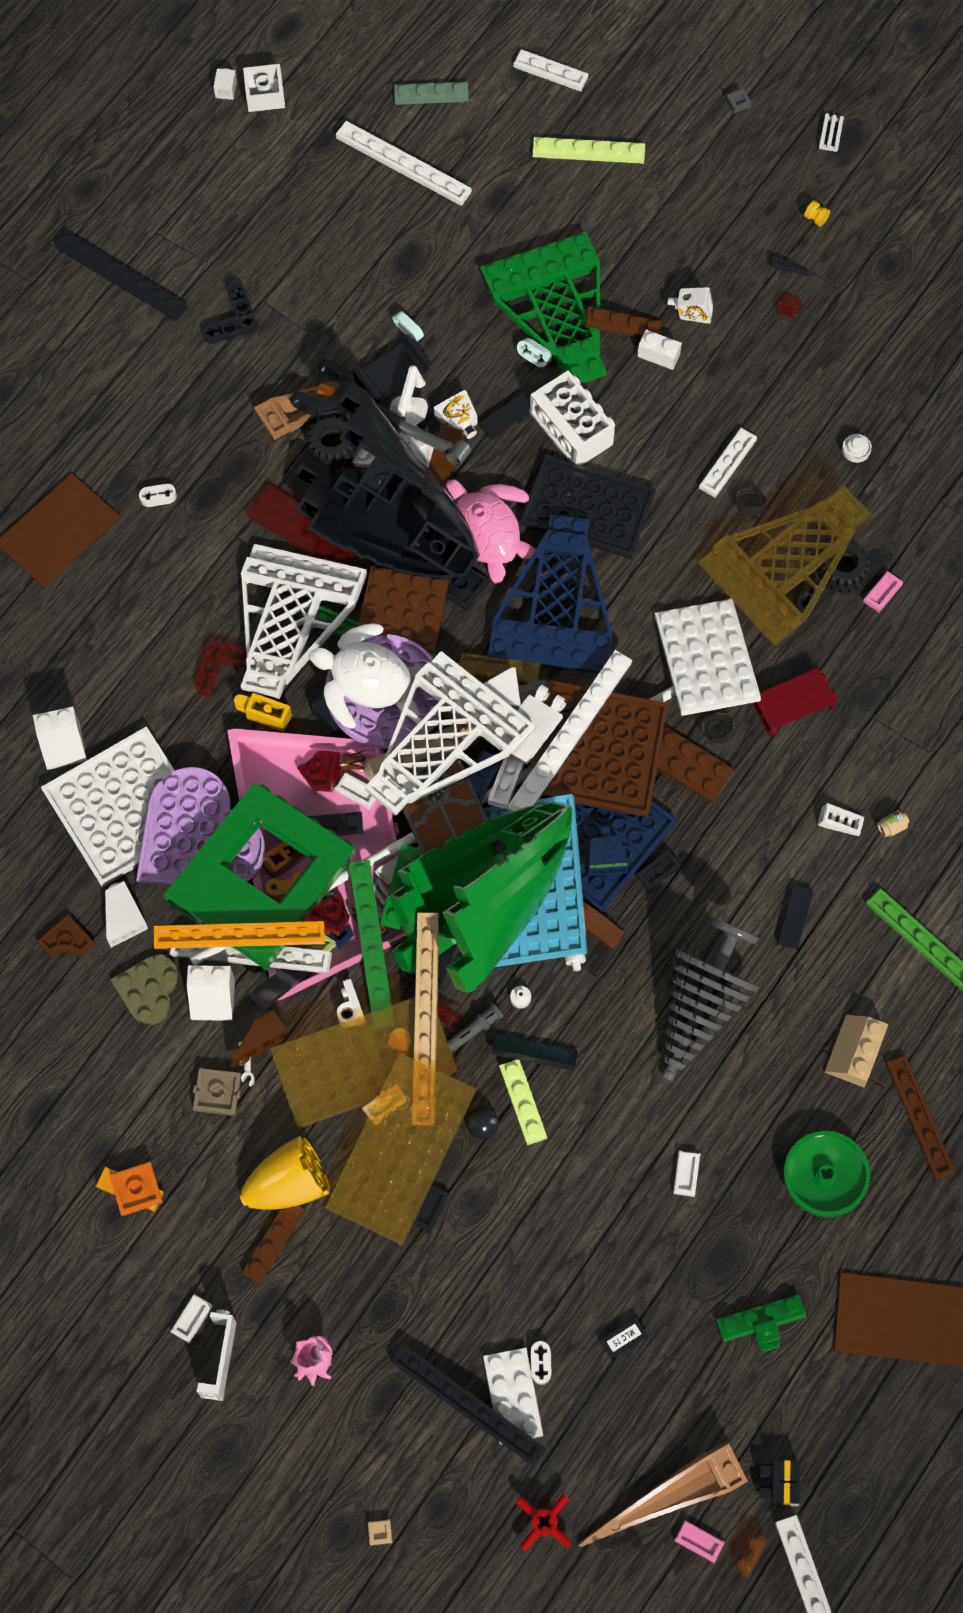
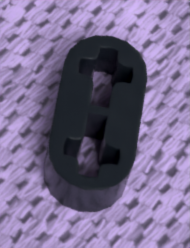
(805, 594)

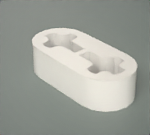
(157, 495)
(535, 1362)

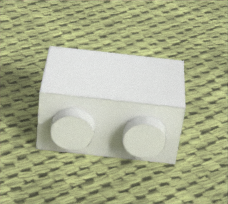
(659, 349)

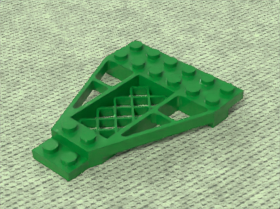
(547, 268)

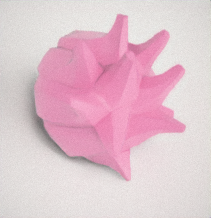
(312, 1358)

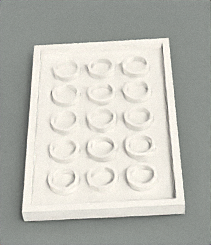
(707, 657)

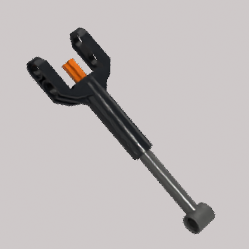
(455, 453)

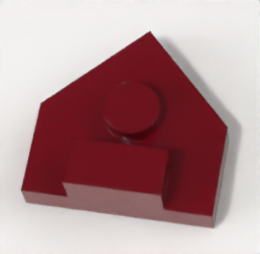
(322, 771)
(332, 912)

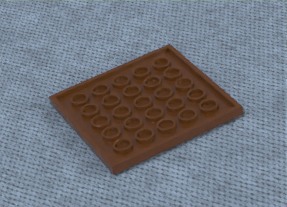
(615, 756)

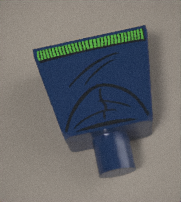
(607, 855)

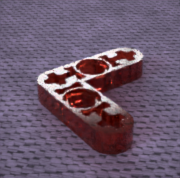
(220, 657)

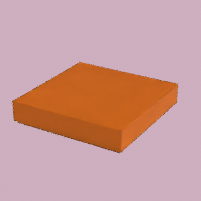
(136, 1188)

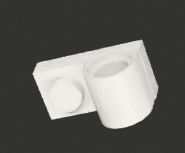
(352, 1005)

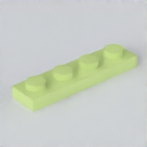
(523, 1102)

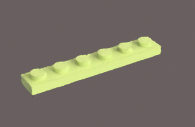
(588, 150)

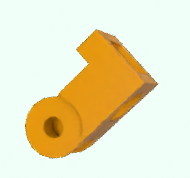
(277, 888)

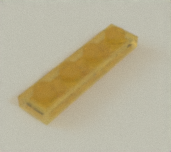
(492, 666)

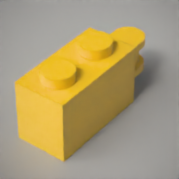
(264, 711)

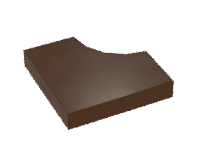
(66, 937)

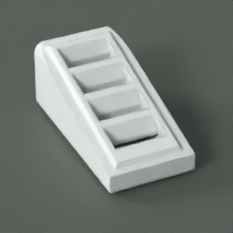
(839, 826)

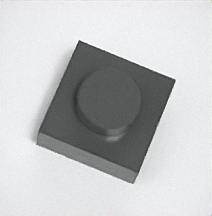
(738, 100)

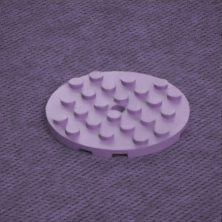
(377, 725)

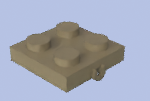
(217, 1092)

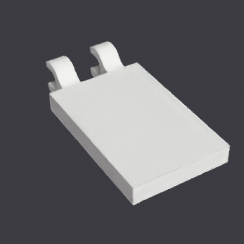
(544, 720)

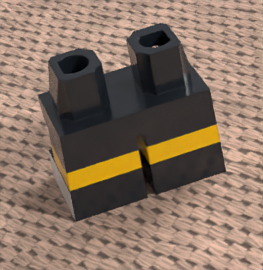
(781, 1492)

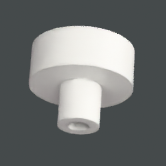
(575, 961)
(520, 1001)

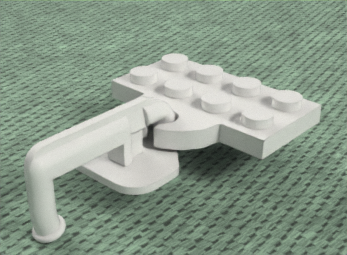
(414, 411)

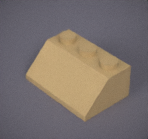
(856, 1049)

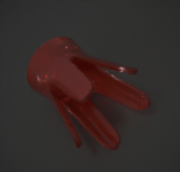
(444, 1011)

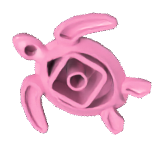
(492, 524)

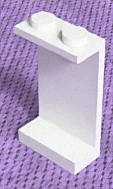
(216, 1392)

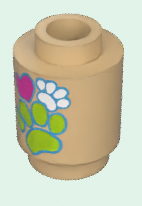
(893, 824)

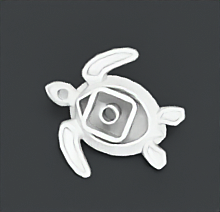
(364, 674)

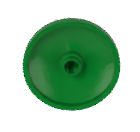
(826, 1174)

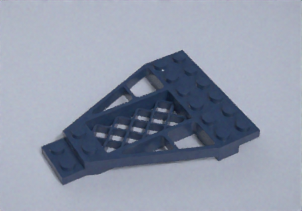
(555, 644)

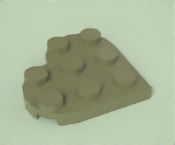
(147, 987)

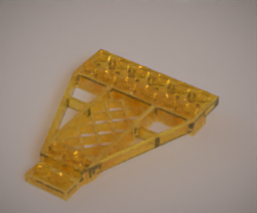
(755, 592)

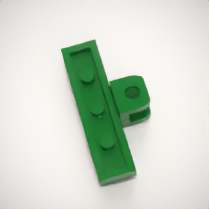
(406, 855)
(762, 1322)

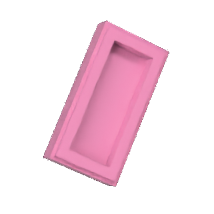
(883, 591)
(699, 1541)

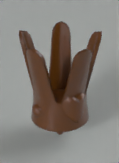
(348, 759)

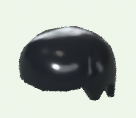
(482, 1123)

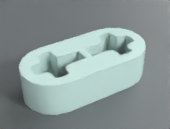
(407, 326)
(534, 352)

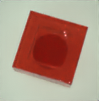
(789, 306)

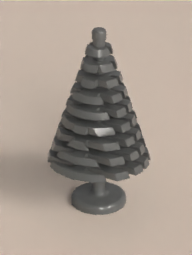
(705, 994)

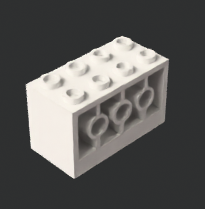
(572, 418)

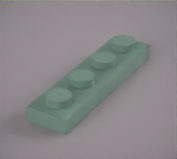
(431, 93)

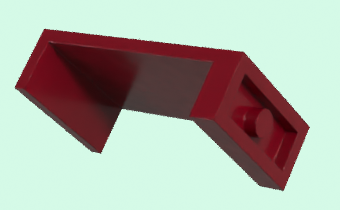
(794, 700)

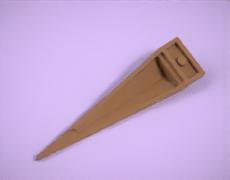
(282, 417)
(701, 1479)

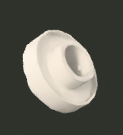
(856, 448)

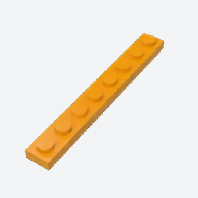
(239, 935)

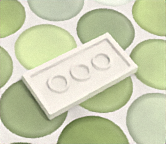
(513, 1390)

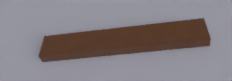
(920, 1117)

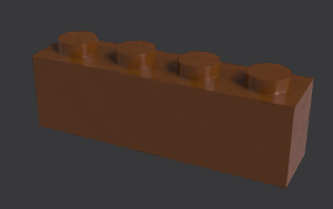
(439, 465)

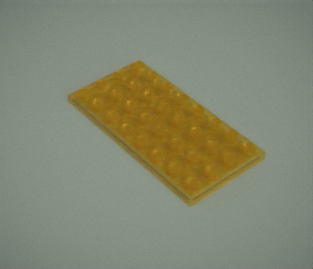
(350, 1062)
(401, 1149)

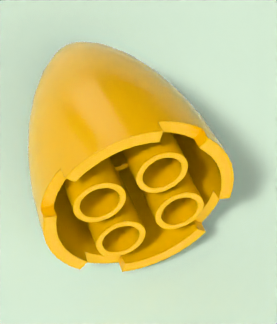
(286, 1178)

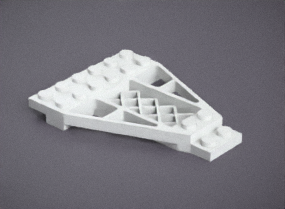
(297, 575)
(469, 701)

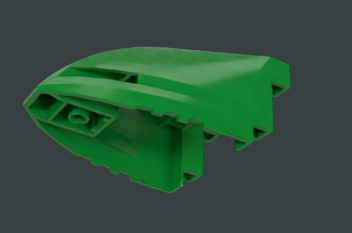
(481, 893)

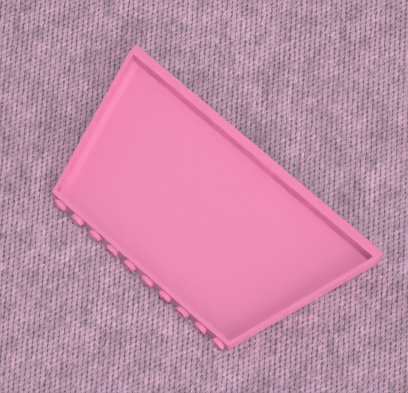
(273, 762)

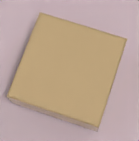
(380, 1532)

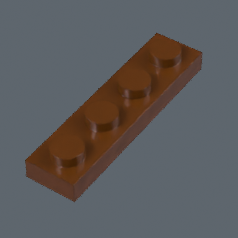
(620, 322)
(273, 1243)

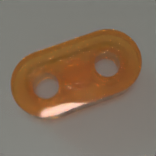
(747, 1564)

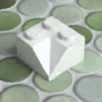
(264, 87)

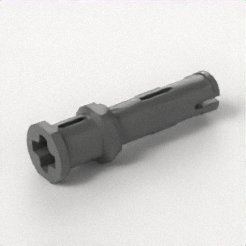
(480, 1023)

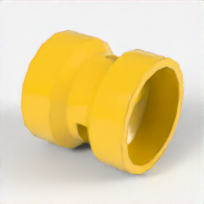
(817, 213)

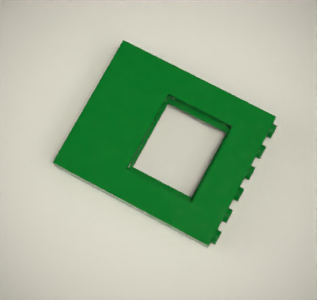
(217, 896)

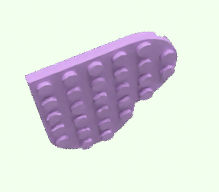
(180, 821)

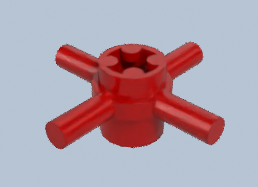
(544, 1531)

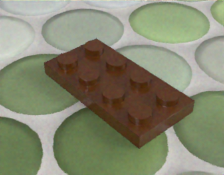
(692, 766)

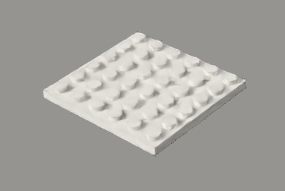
(108, 803)

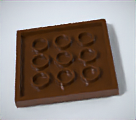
(405, 605)

